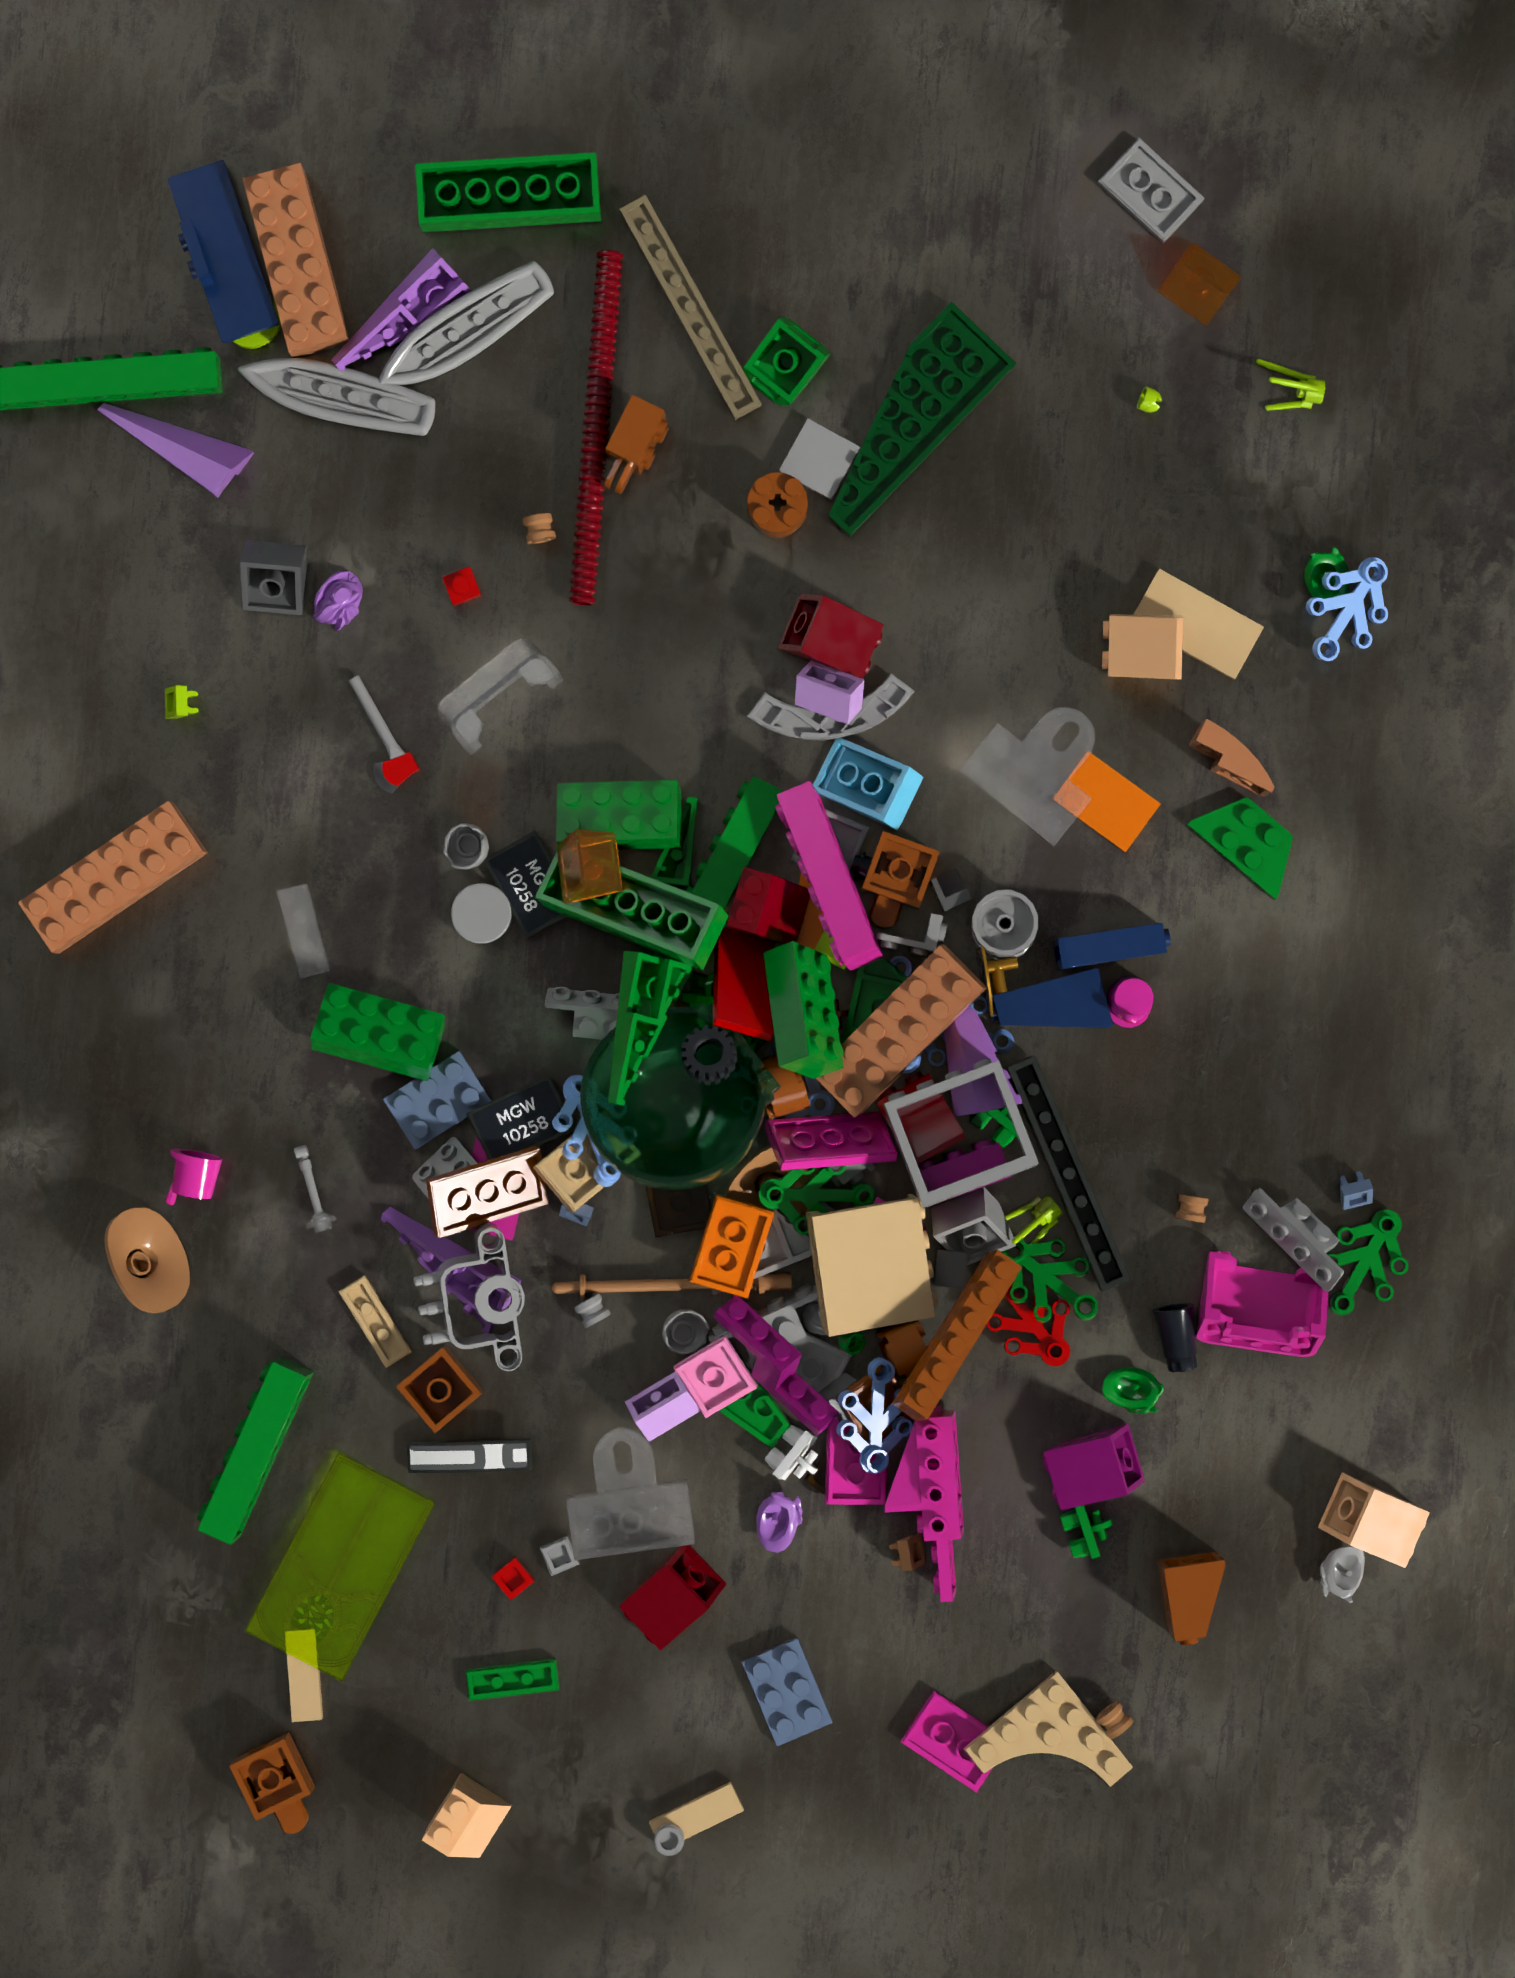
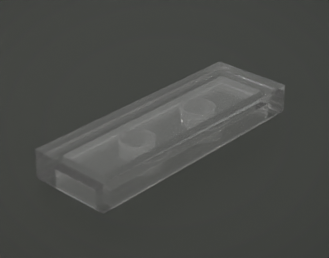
(303, 931)

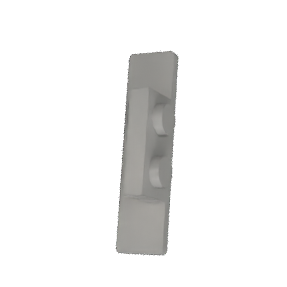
(593, 1011)
(1298, 1235)
(780, 1315)

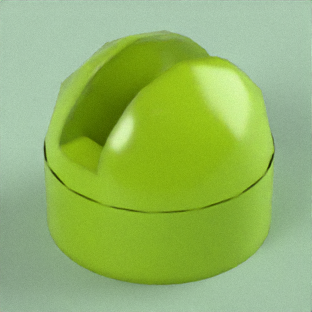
(1147, 400)

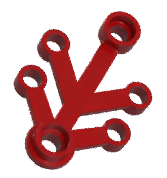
(1030, 1325)

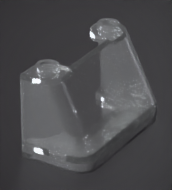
(516, 660)

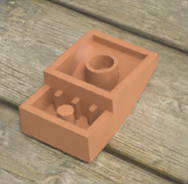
(1231, 758)

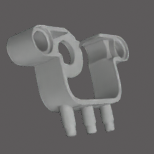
(483, 1254)

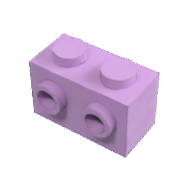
(829, 692)
(662, 1406)

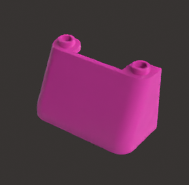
(1261, 1308)

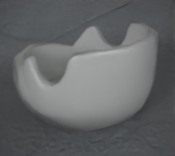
(466, 846)
(685, 1331)

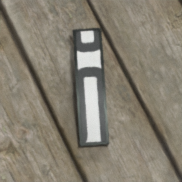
(469, 1455)

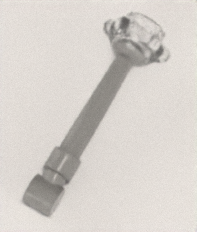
(321, 1220)

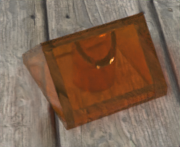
(1199, 284)
(588, 865)

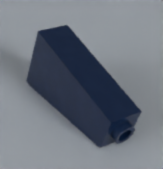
(1111, 946)
(1061, 1002)

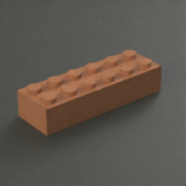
(296, 260)
(113, 877)
(902, 1029)

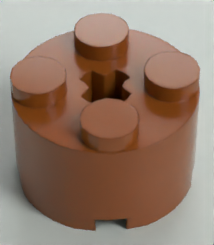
(765, 492)
(792, 1093)
(902, 1346)

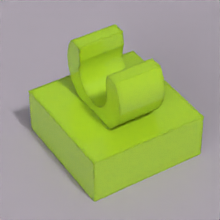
(176, 702)

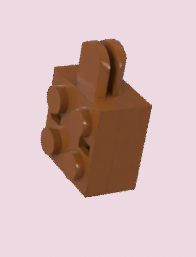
(634, 441)
(897, 877)
(278, 1782)

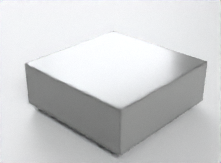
(559, 1555)

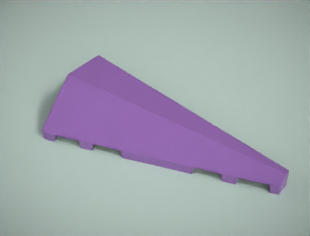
(417, 297)
(200, 457)
(966, 1045)
(460, 1281)

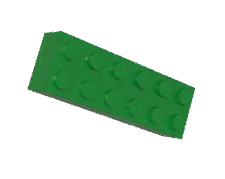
(508, 192)
(645, 914)
(255, 1450)

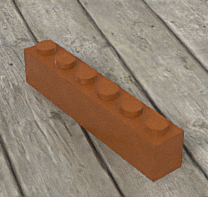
(956, 1335)

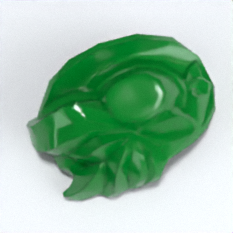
(1318, 566)
(1133, 1390)

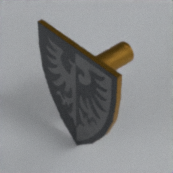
(997, 969)

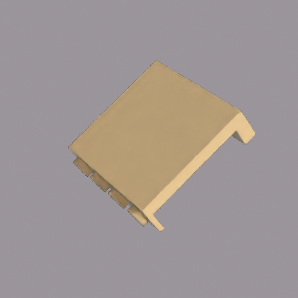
(871, 1266)

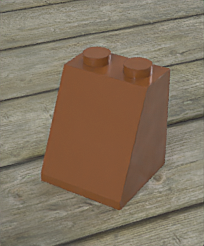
(1190, 1593)

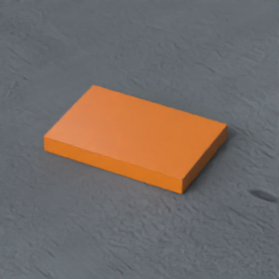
(1117, 806)
(731, 1246)

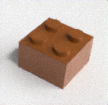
(440, 1388)

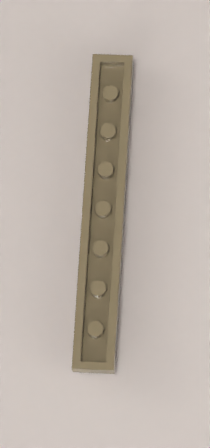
(690, 307)

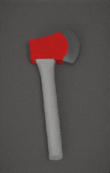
(390, 773)

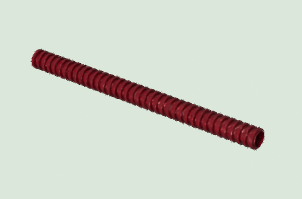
(596, 425)

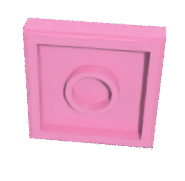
(715, 1376)

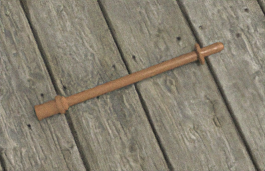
(764, 1283)

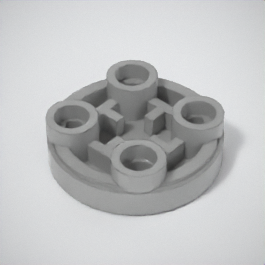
(481, 913)

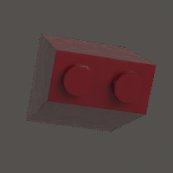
(831, 635)
(768, 907)
(926, 1123)
(672, 1596)

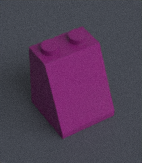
(1094, 1467)

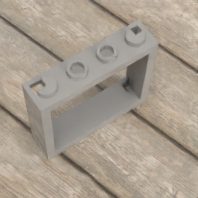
(953, 1080)

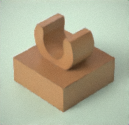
(910, 1552)

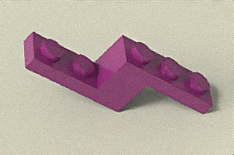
(776, 1365)

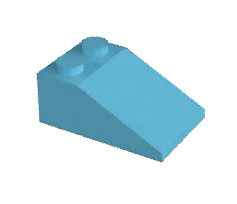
(867, 783)

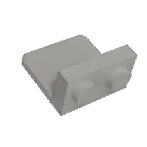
(935, 933)
(448, 1158)

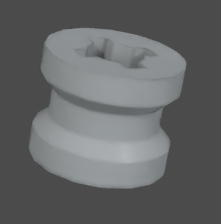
(592, 1310)

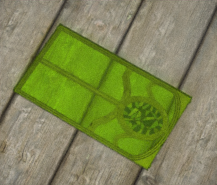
(340, 1567)

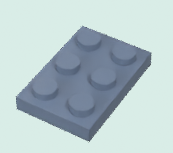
(438, 1104)
(787, 1691)

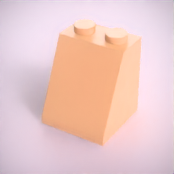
(1143, 646)
(1373, 1520)
(466, 1819)

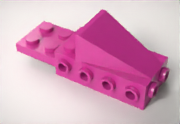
(918, 1486)

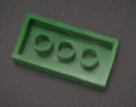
(636, 811)
(803, 1010)
(378, 1032)

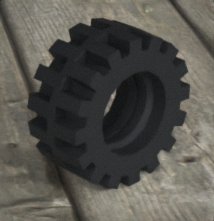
(709, 1072)

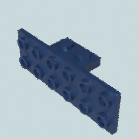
(222, 251)

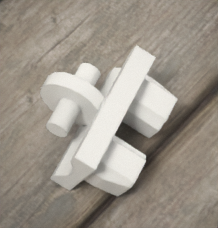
(785, 1464)

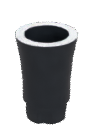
(1177, 1335)

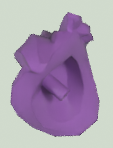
(338, 599)
(778, 1521)

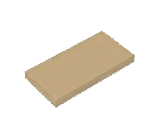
(1210, 629)

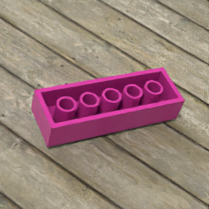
(831, 880)

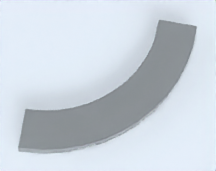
(809, 725)

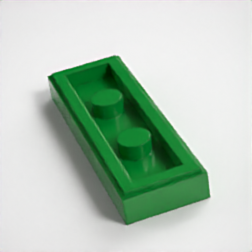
(512, 1679)

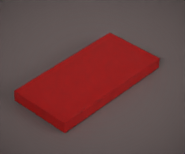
(741, 985)

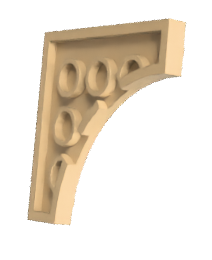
(1054, 1723)

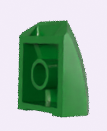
(785, 362)

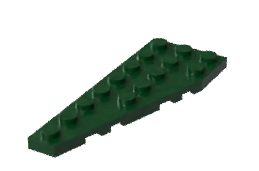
(933, 391)

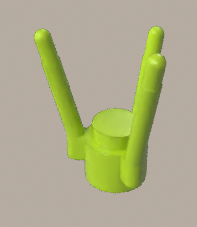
(1308, 387)
(1045, 1214)

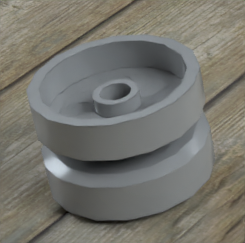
(1010, 907)

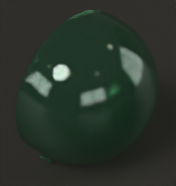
(671, 1126)

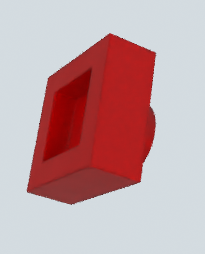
(461, 586)
(513, 1578)

